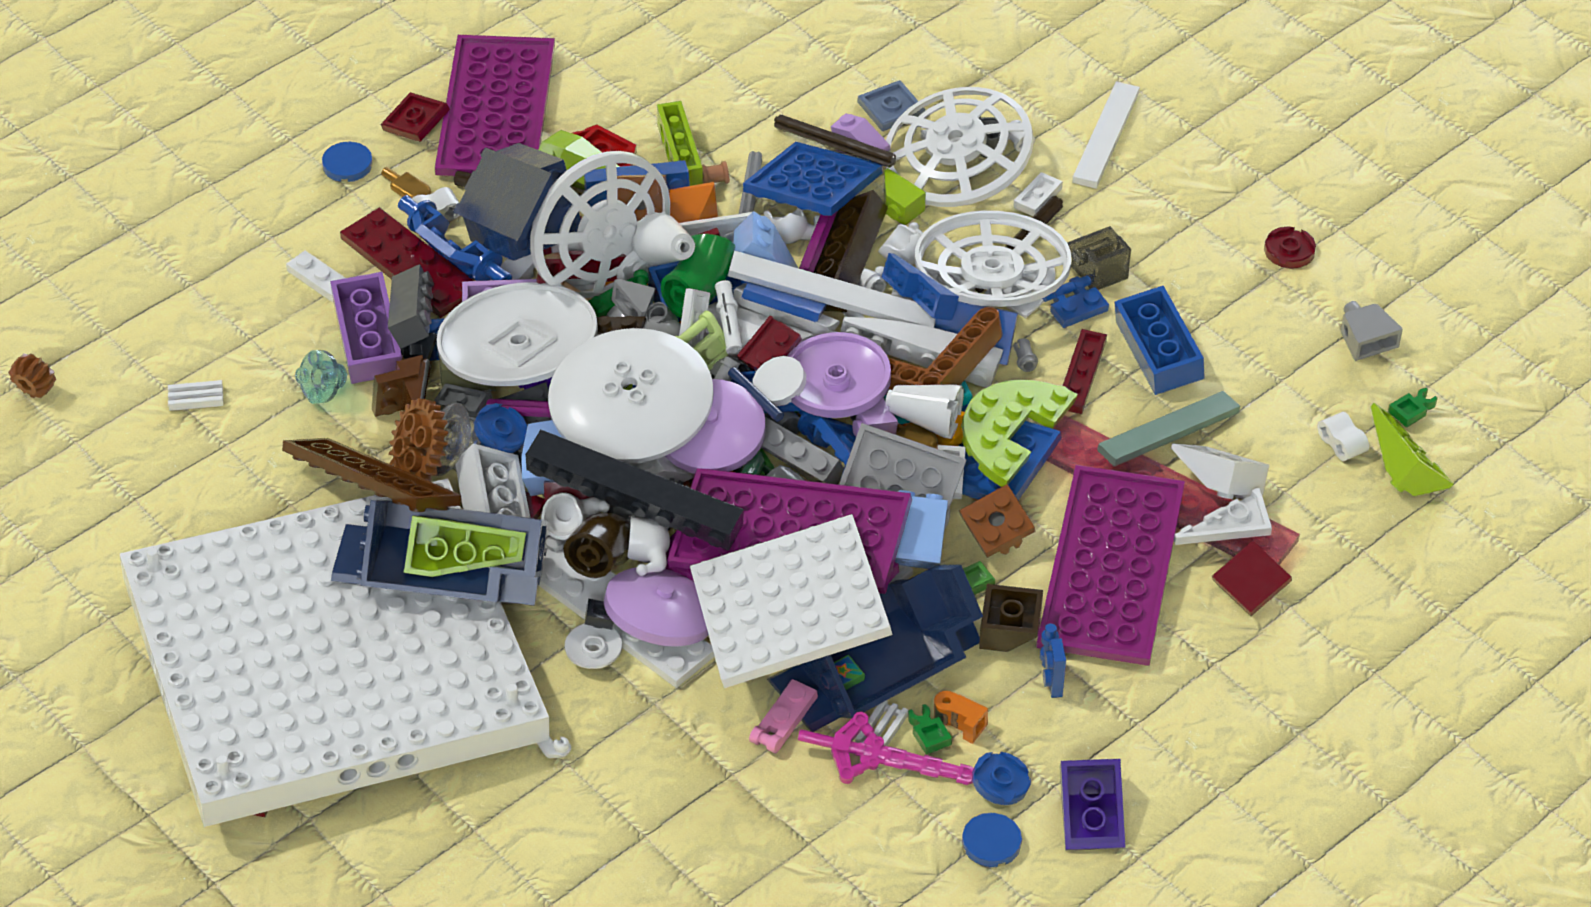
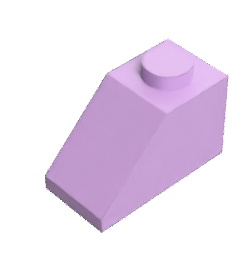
(860, 130)
(877, 417)

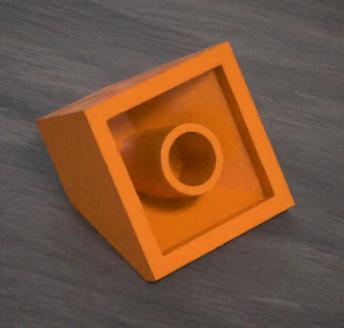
(693, 202)

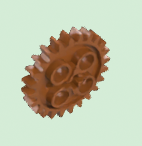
(419, 439)

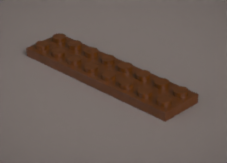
(372, 474)

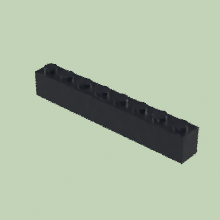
(634, 490)

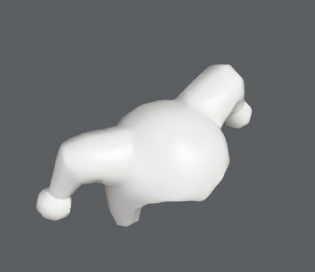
(793, 226)
(902, 243)
(567, 512)
(648, 544)

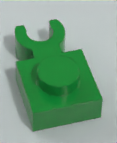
(1412, 409)
(929, 733)

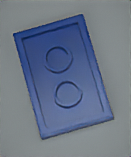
(784, 302)
(965, 311)

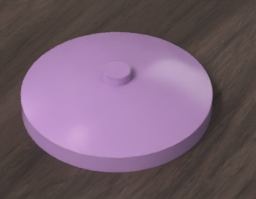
(842, 374)
(728, 436)
(656, 607)

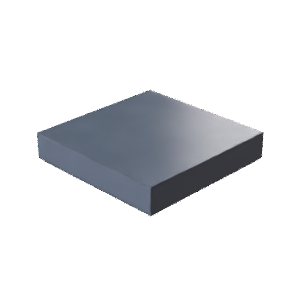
(888, 104)

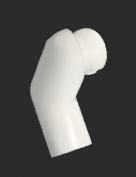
(555, 748)

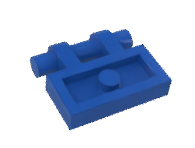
(1079, 306)
(1054, 660)

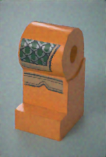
(961, 714)

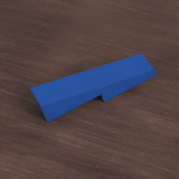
(924, 290)

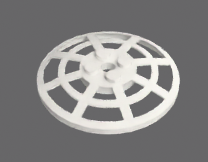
(967, 148)
(595, 219)
(1007, 263)

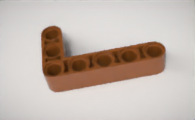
(957, 358)

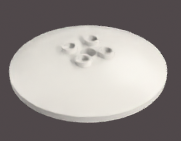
(514, 333)
(637, 423)

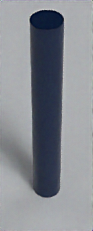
(761, 399)

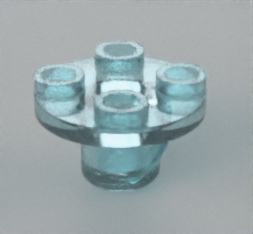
(320, 376)

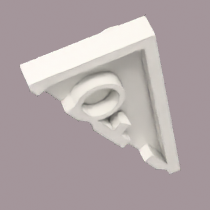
(1234, 521)

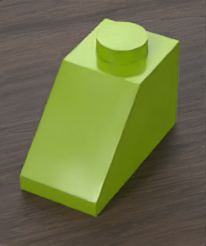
(902, 198)

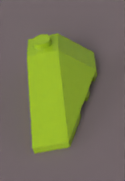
(571, 149)
(1405, 459)
(451, 546)

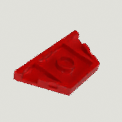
(607, 141)

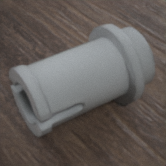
(1026, 359)
(727, 364)

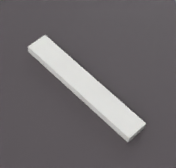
(1105, 135)

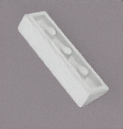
(823, 325)

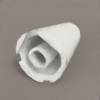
(661, 240)
(928, 406)

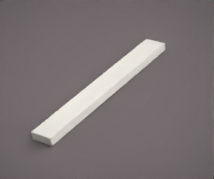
(827, 290)

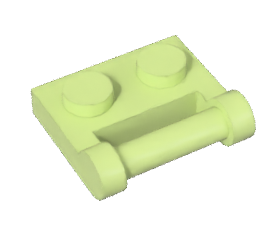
(713, 345)

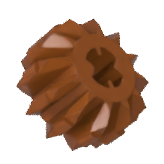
(32, 375)

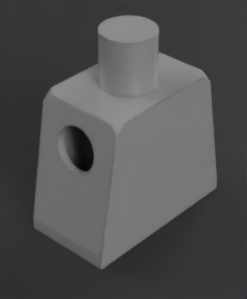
(1369, 330)

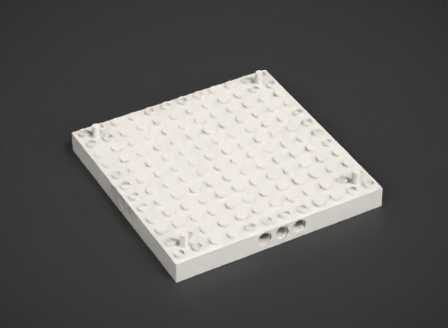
(315, 682)

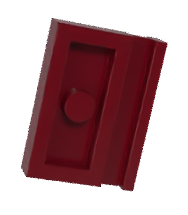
(769, 341)

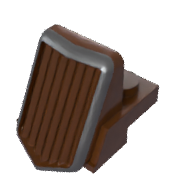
(399, 387)

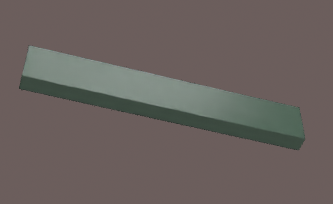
(1168, 428)

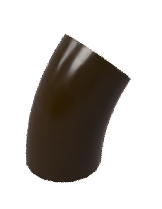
(598, 545)

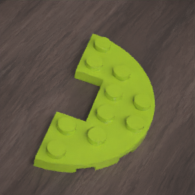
(999, 413)

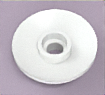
(593, 646)

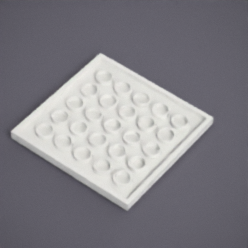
(789, 601)

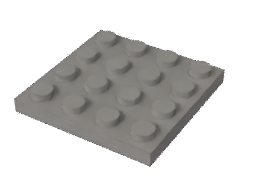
(897, 464)

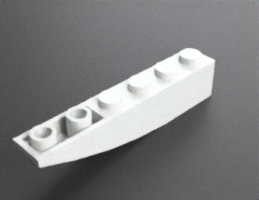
(919, 344)

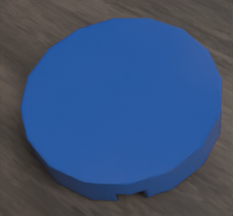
(347, 161)
(500, 428)
(1001, 778)
(991, 839)

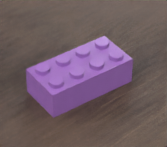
(363, 324)

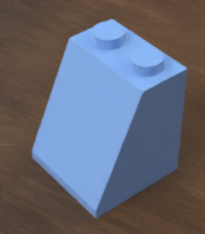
(923, 532)

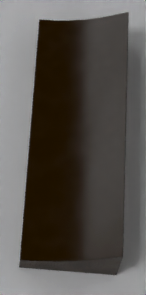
(851, 240)

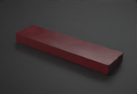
(1084, 367)

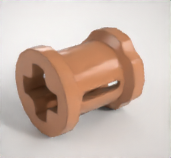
(716, 173)

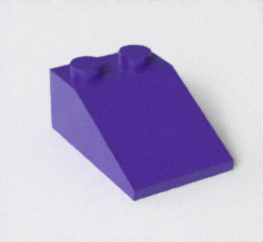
(1092, 804)

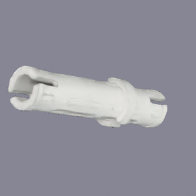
(727, 309)

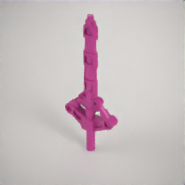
(874, 752)

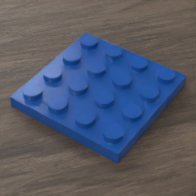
(812, 178)
(1033, 437)

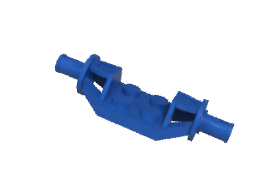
(431, 226)
(827, 432)

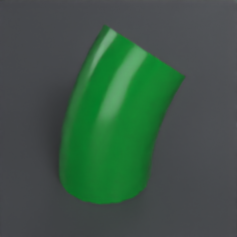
(699, 272)

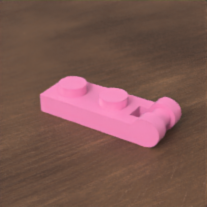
(784, 716)

